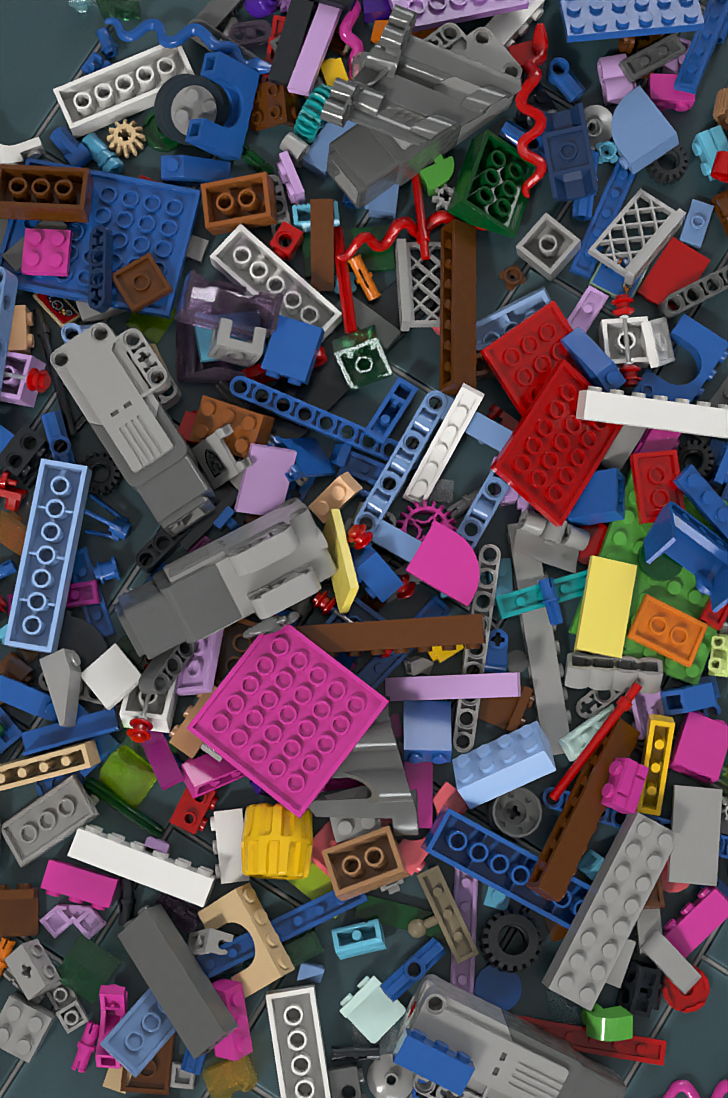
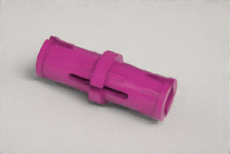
(86, 1046)

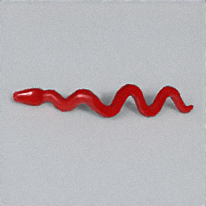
(540, 46)
(397, 225)

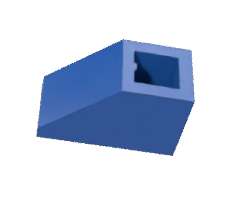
(688, 698)

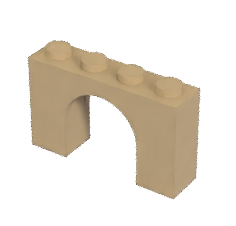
(270, 956)

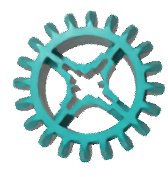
(308, 122)

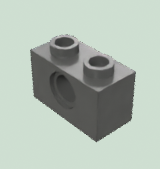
(346, 1075)

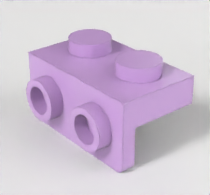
(643, 706)

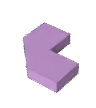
(83, 917)

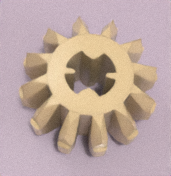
(127, 130)

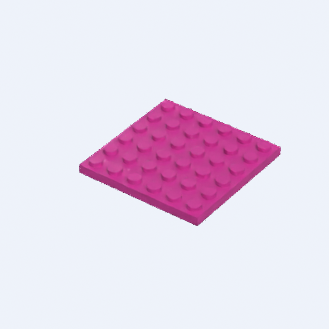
(288, 716)

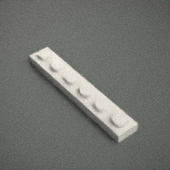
(443, 444)

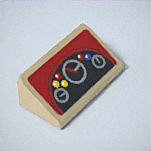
(58, 309)

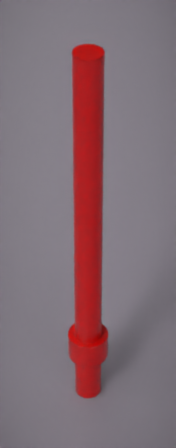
(422, 235)
(623, 704)

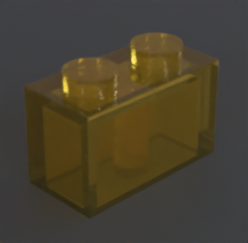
(230, 1077)

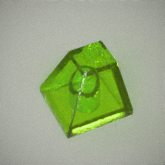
(128, 775)

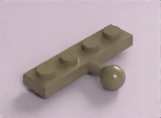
(446, 915)

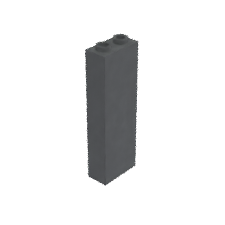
(177, 980)

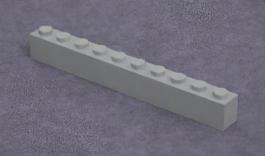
(541, 652)

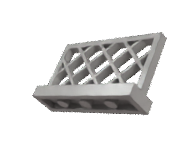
(654, 244)
(404, 285)

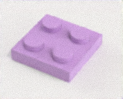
(290, 178)

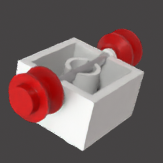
(624, 340)
(148, 712)

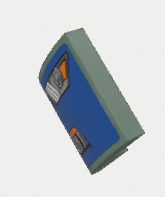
(611, 282)

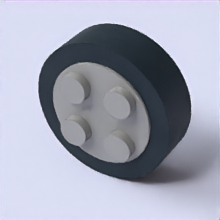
(184, 99)

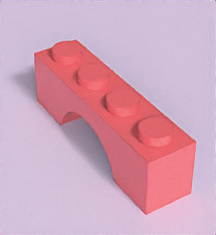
(411, 849)

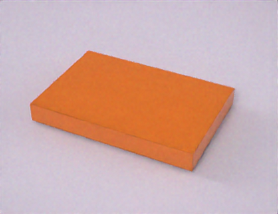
(667, 630)

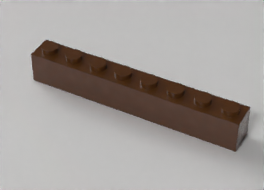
(457, 307)
(398, 635)
(579, 816)

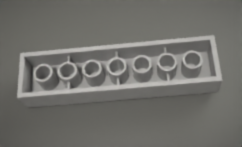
(610, 910)

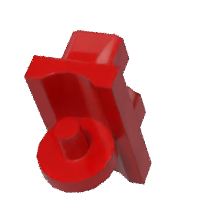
(12, 494)

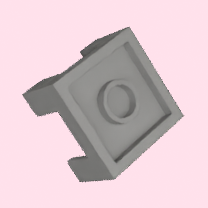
(233, 350)

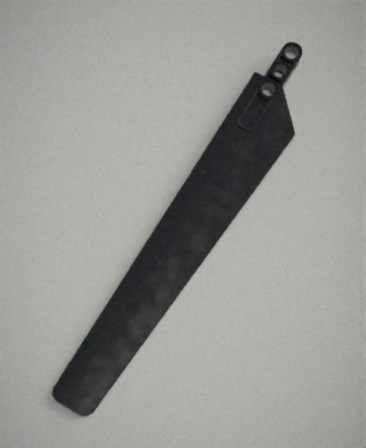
(323, 391)

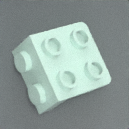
(371, 1009)

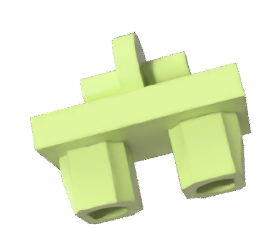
(719, 656)

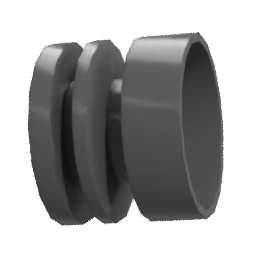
(527, 811)

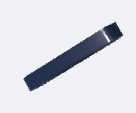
(100, 242)

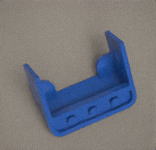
(692, 547)

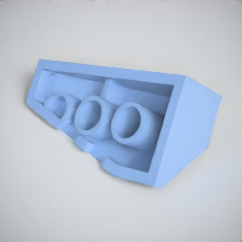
(506, 318)

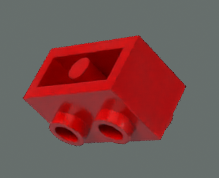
(191, 812)

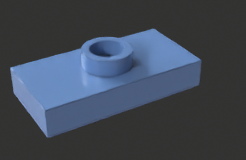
(696, 223)

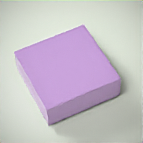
(158, 844)

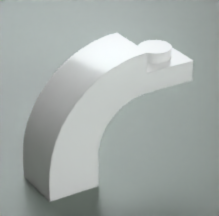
(18, 153)

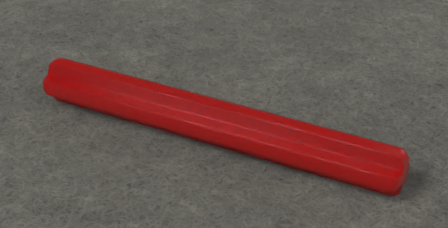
(344, 283)

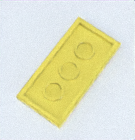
(345, 579)
(605, 607)

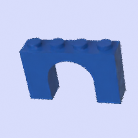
(240, 86)
(705, 348)

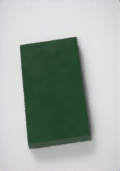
(373, 260)

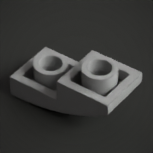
(67, 1006)

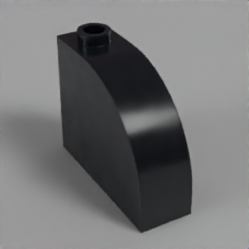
(82, 638)

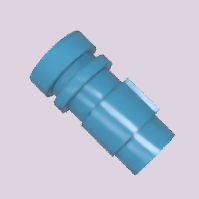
(102, 155)

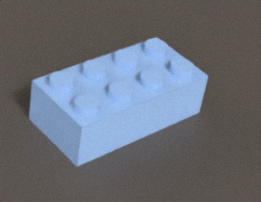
(503, 764)

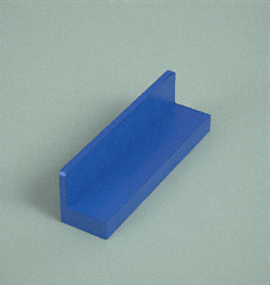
(57, 736)

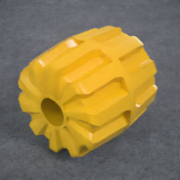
(276, 843)

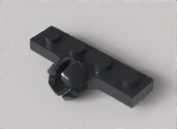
(537, 98)

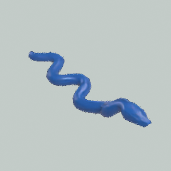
(183, 35)

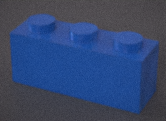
(433, 1061)

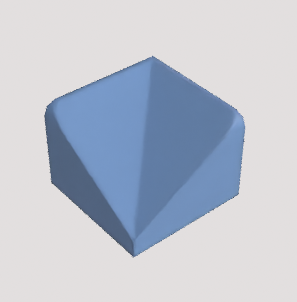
(311, 972)

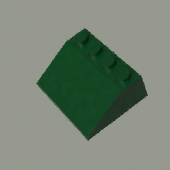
(491, 186)

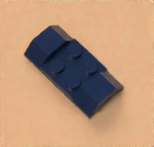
(569, 155)

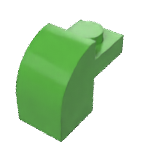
(437, 174)
(608, 1023)

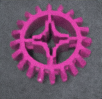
(417, 524)

